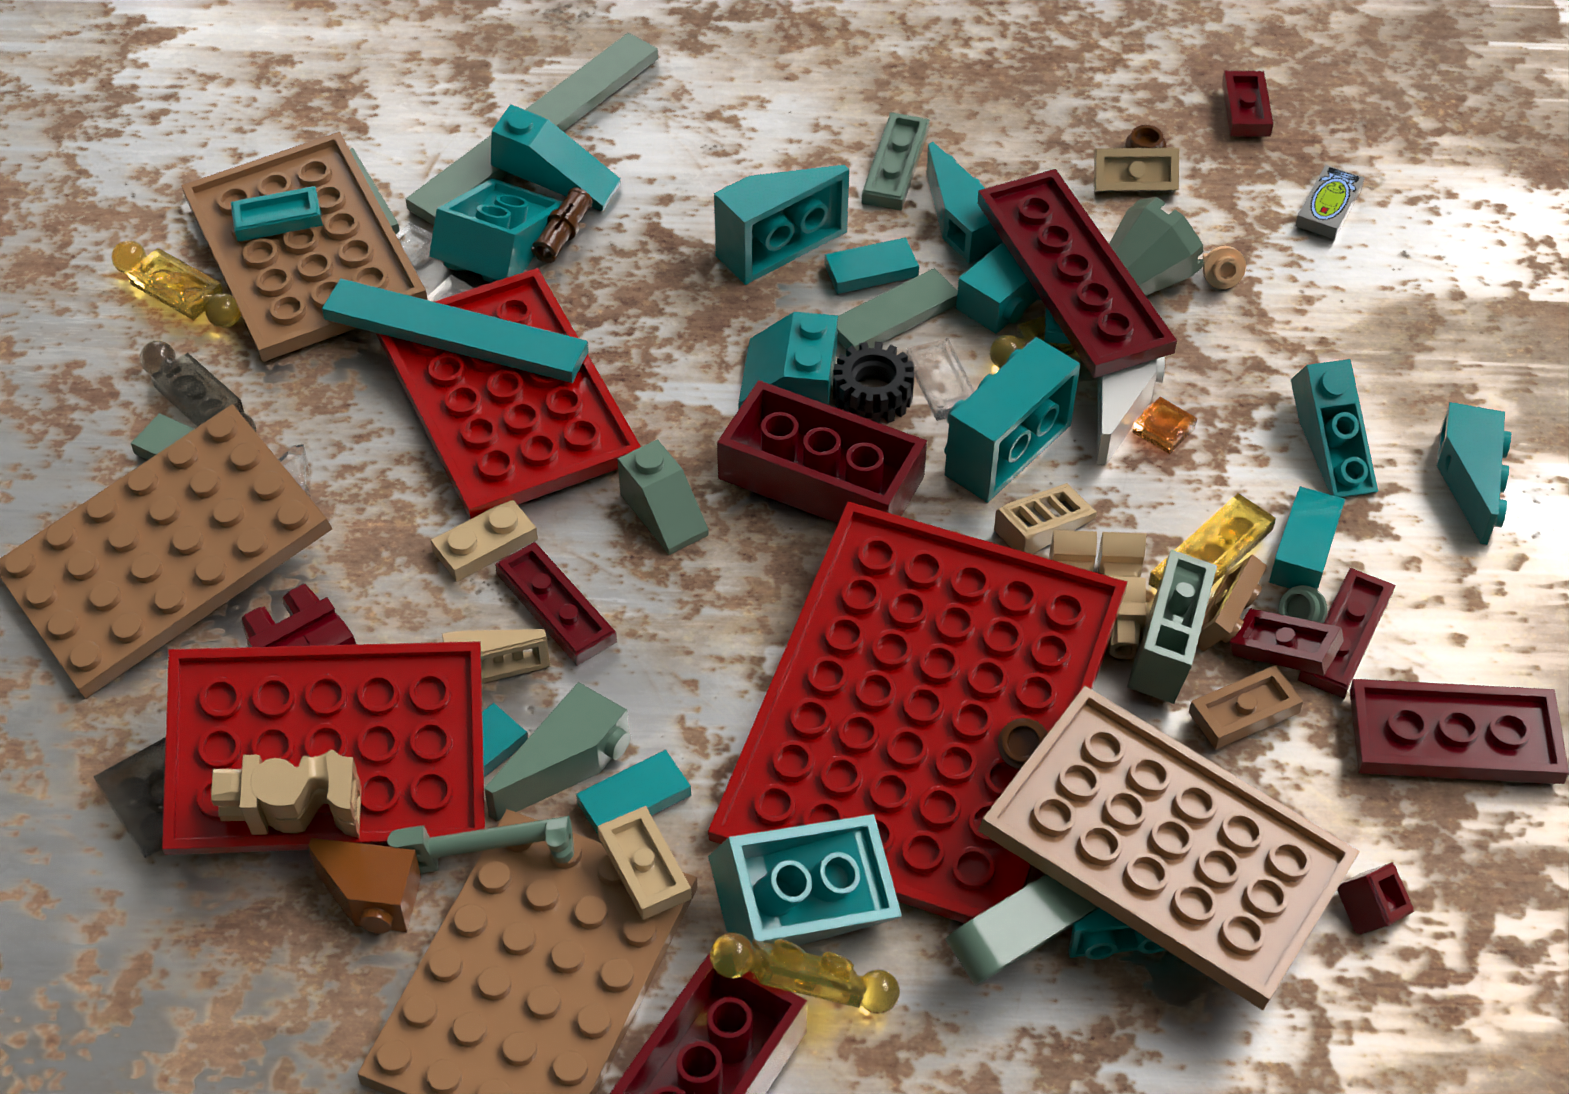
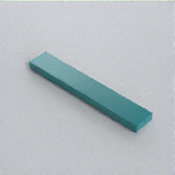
(456, 330)

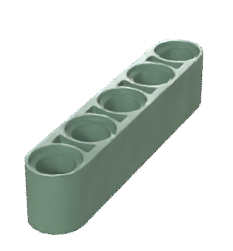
(1016, 927)

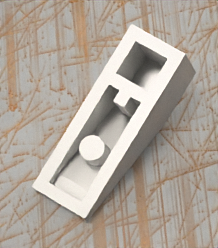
(1121, 401)

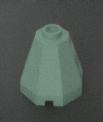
(1157, 245)

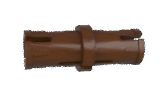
(562, 225)

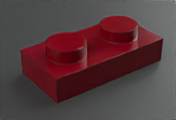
(1247, 103)
(1287, 641)

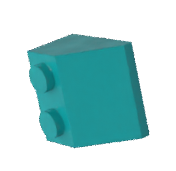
(794, 355)

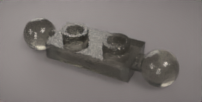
(188, 384)

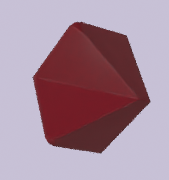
(1375, 898)

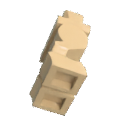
(1119, 557)
(287, 795)

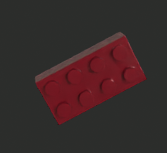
(818, 455)
(719, 1038)

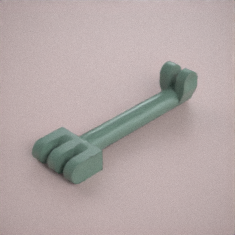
(555, 831)

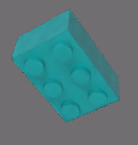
(1010, 418)

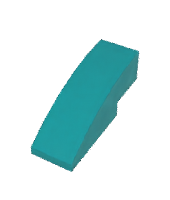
(1307, 539)

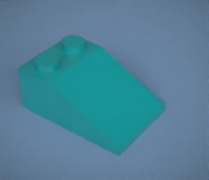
(779, 218)
(490, 229)
(805, 881)

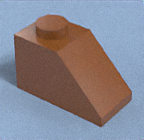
(369, 882)

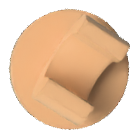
(1223, 267)

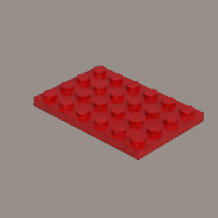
(506, 428)
(395, 708)

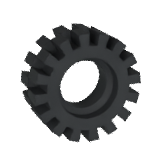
(873, 364)

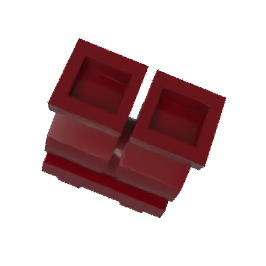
(309, 623)

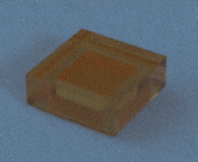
(1164, 425)

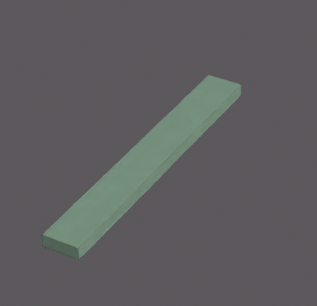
(561, 106)

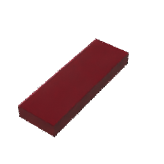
(556, 603)
(1358, 612)

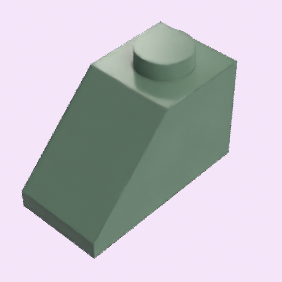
(661, 496)

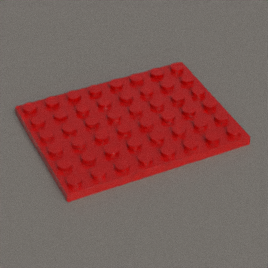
(900, 693)

